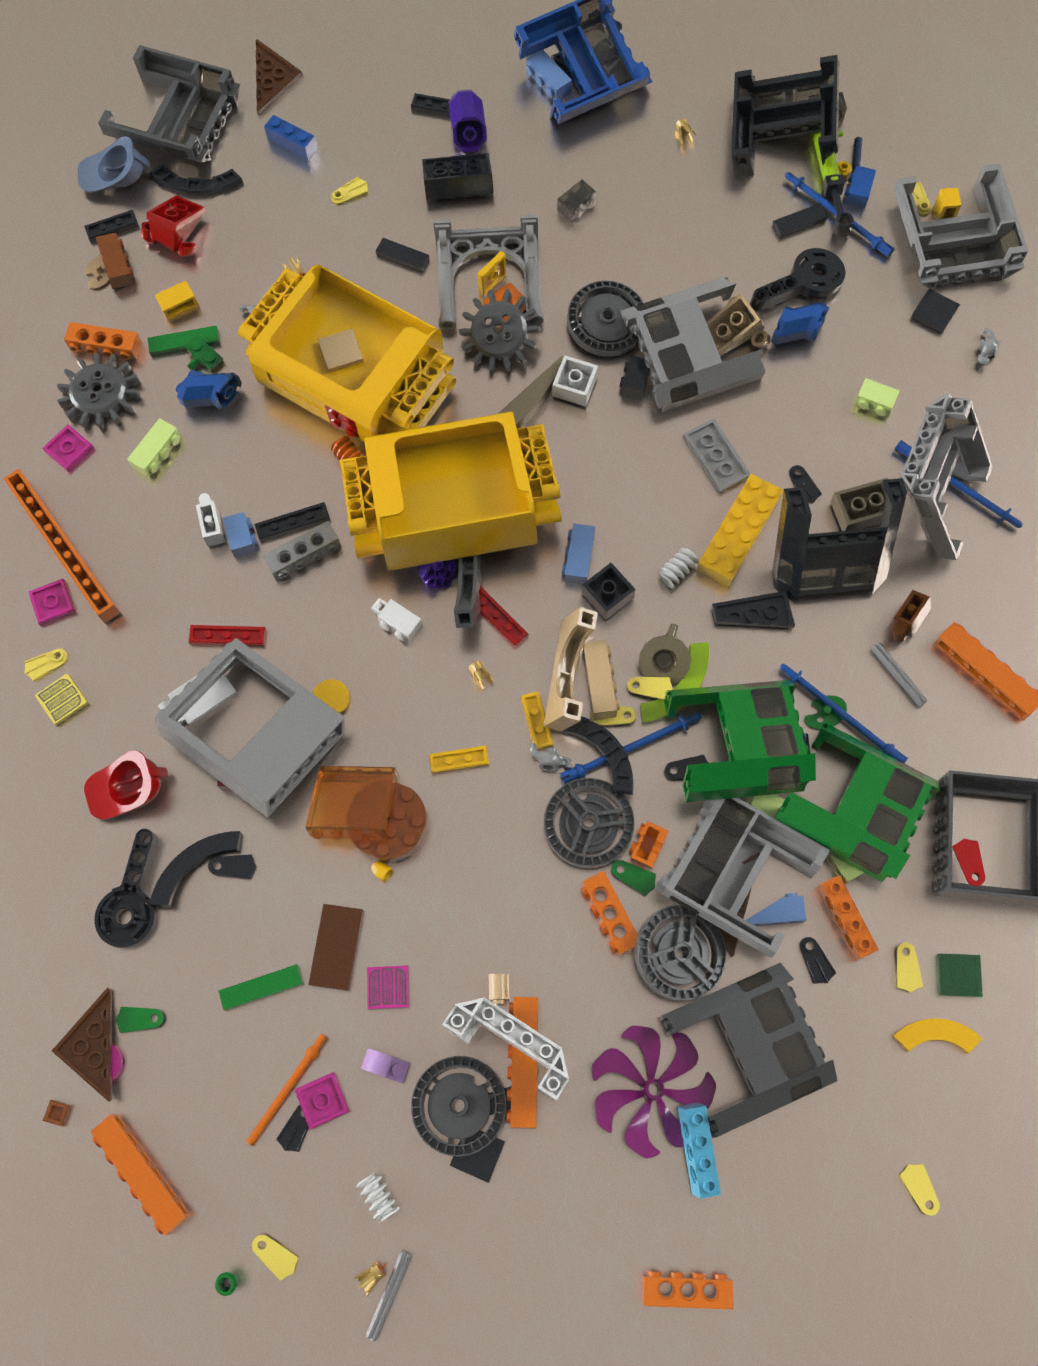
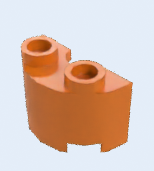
(649, 843)

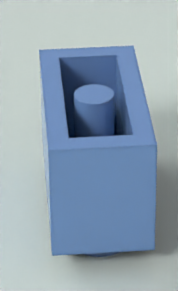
(239, 534)

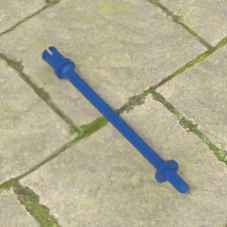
(876, 242)
(905, 449)
(885, 748)
(580, 770)

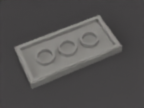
(716, 456)

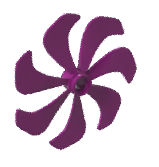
(611, 1101)

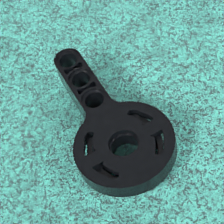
(803, 280)
(132, 898)

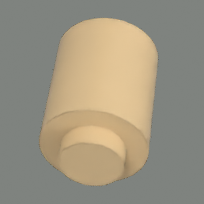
(499, 988)

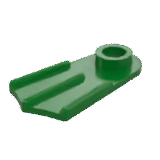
(635, 877)
(137, 1019)

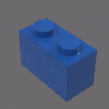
(860, 186)

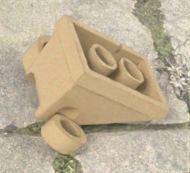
(736, 325)

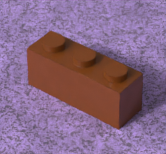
(115, 260)

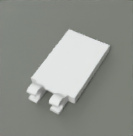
(213, 698)

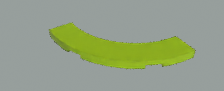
(699, 655)

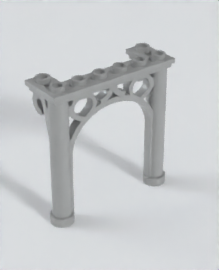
(448, 240)

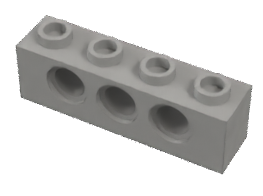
(306, 541)

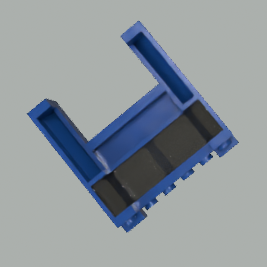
(591, 51)

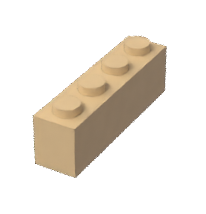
(599, 679)

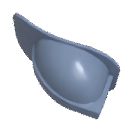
(113, 167)

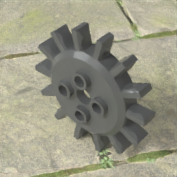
(499, 347)
(107, 401)

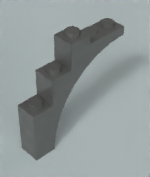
(468, 598)

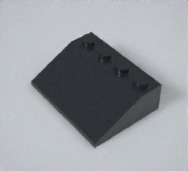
(457, 176)

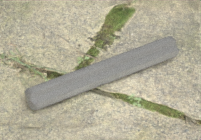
(899, 674)
(388, 1296)

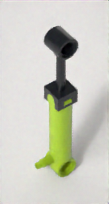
(833, 186)

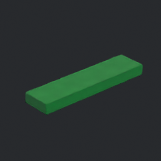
(176, 341)
(260, 987)

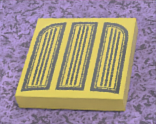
(61, 699)

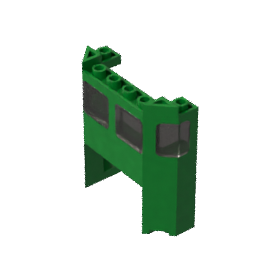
(760, 738)
(873, 814)

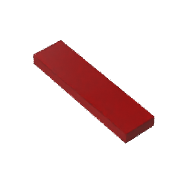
(501, 619)
(224, 634)

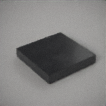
(935, 310)
(482, 1163)

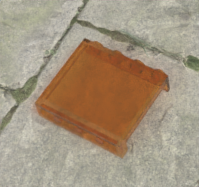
(351, 802)

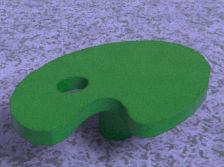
(825, 712)

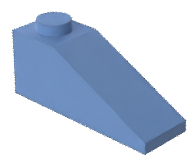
(784, 911)

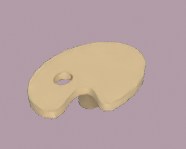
(97, 268)

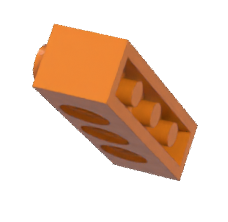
(111, 338)
(601, 883)
(847, 918)
(719, 1300)

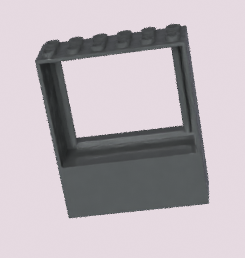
(990, 786)

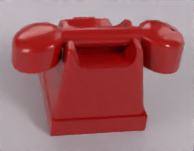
(172, 225)

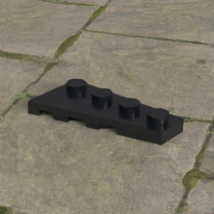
(760, 610)

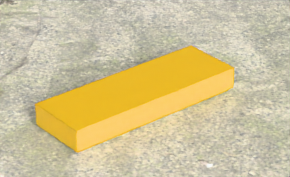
(535, 719)
(459, 759)

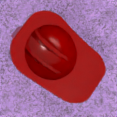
(123, 785)

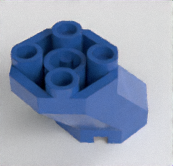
(800, 323)
(208, 389)

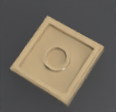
(340, 350)

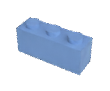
(548, 75)
(578, 553)

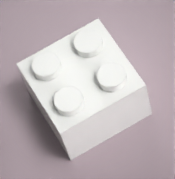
(575, 380)

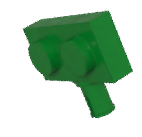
(202, 354)

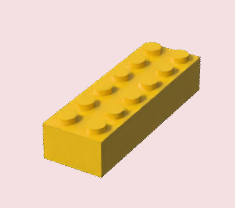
(739, 530)

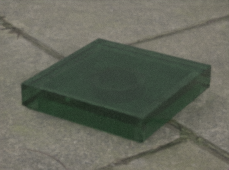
(959, 975)

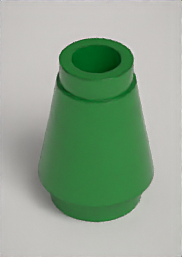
(222, 1286)

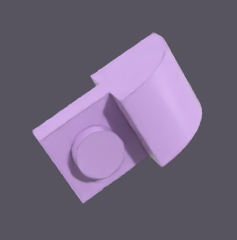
(385, 1065)

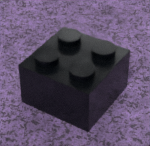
(608, 590)

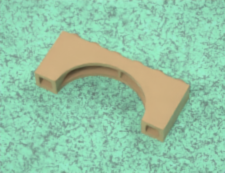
(562, 707)

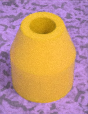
(382, 870)

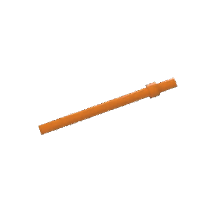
(311, 1054)

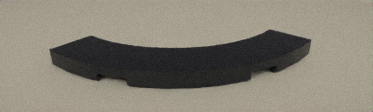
(195, 186)
(611, 749)
(188, 860)

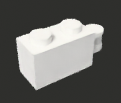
(210, 521)
(397, 619)

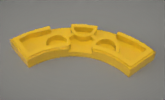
(937, 1029)

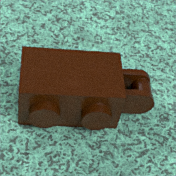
(910, 615)

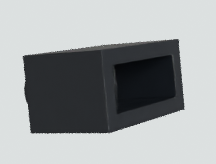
(636, 378)

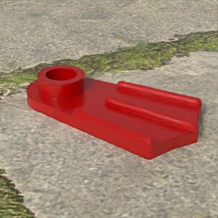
(970, 860)

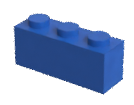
(290, 137)

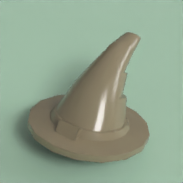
(665, 657)

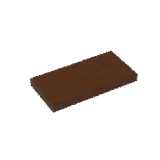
(336, 947)

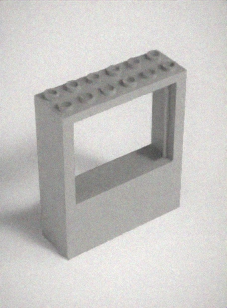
(280, 751)

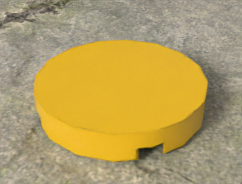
(333, 694)

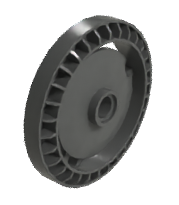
(606, 301)
(588, 838)
(666, 957)
(442, 1110)

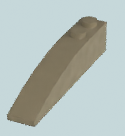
(533, 396)

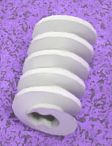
(677, 566)
(377, 1197)

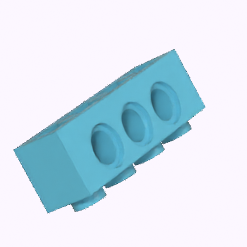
(699, 1150)

